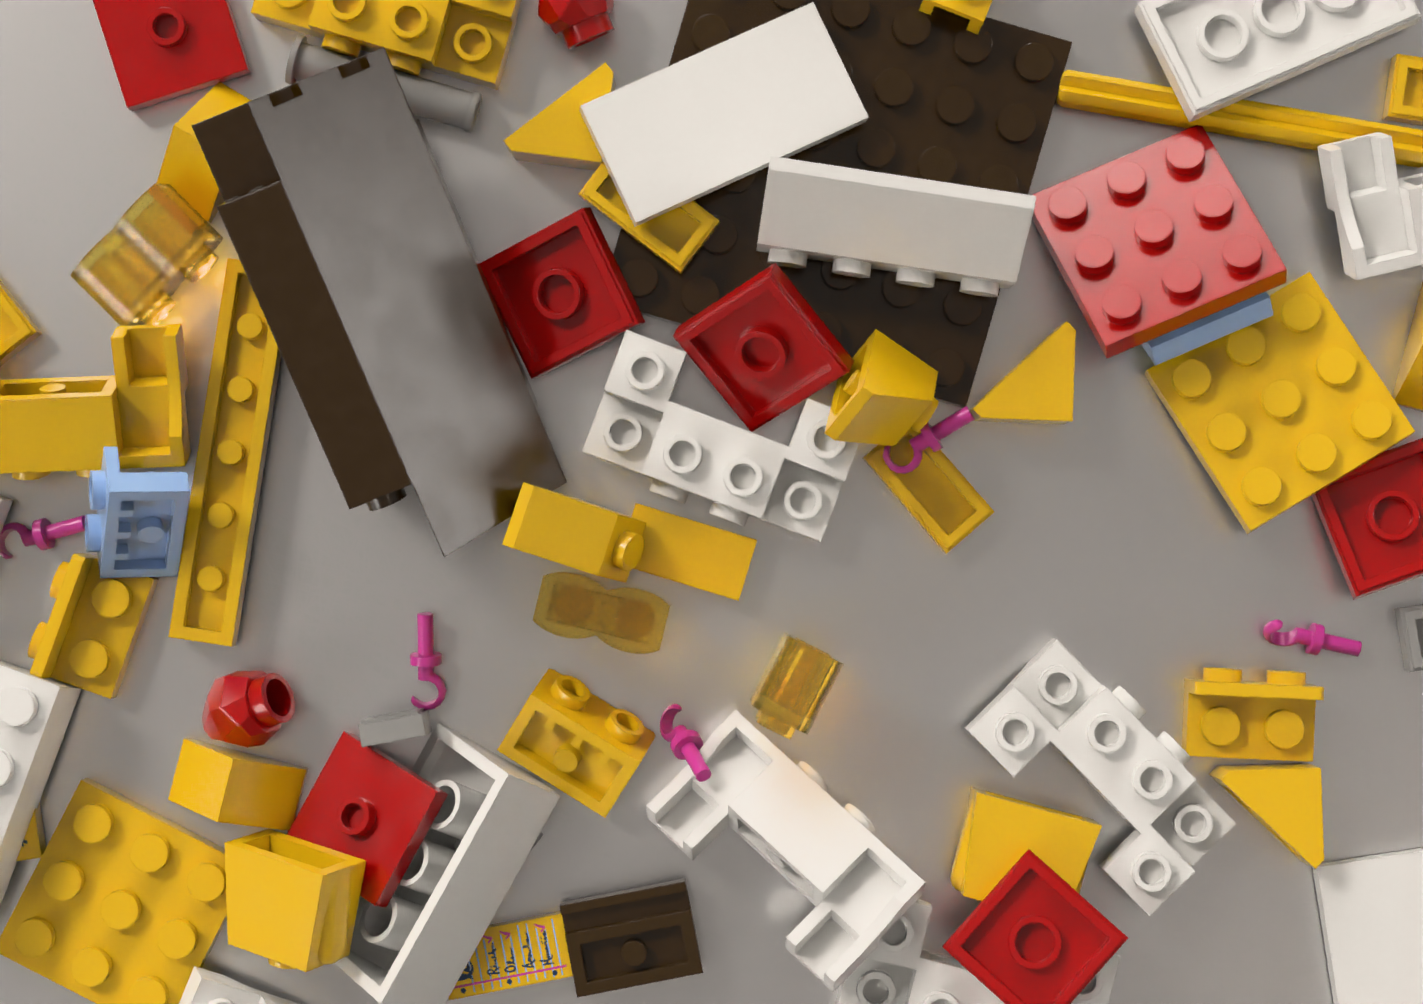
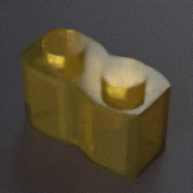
(148, 257)
(584, 607)
(794, 686)

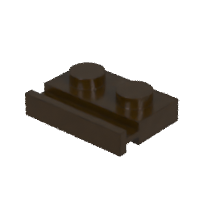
(631, 937)

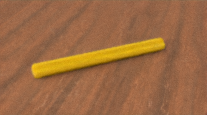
(1240, 119)

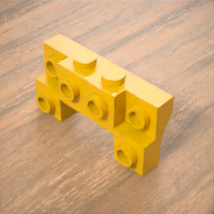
(443, 36)
(70, 419)

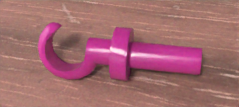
(930, 437)
(42, 533)
(1313, 639)
(426, 659)
(684, 743)

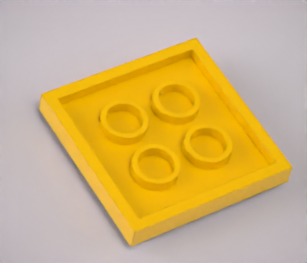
(1280, 405)
(119, 902)

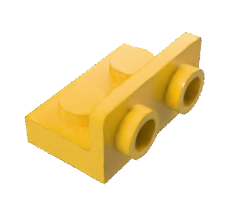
(90, 626)
(1250, 717)
(577, 741)

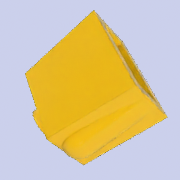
(1002, 830)
(291, 899)

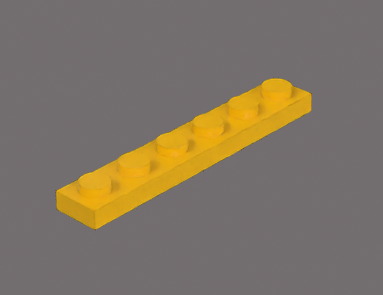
(227, 469)

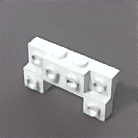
(1373, 209)
(710, 457)
(1119, 758)
(800, 832)
(908, 975)

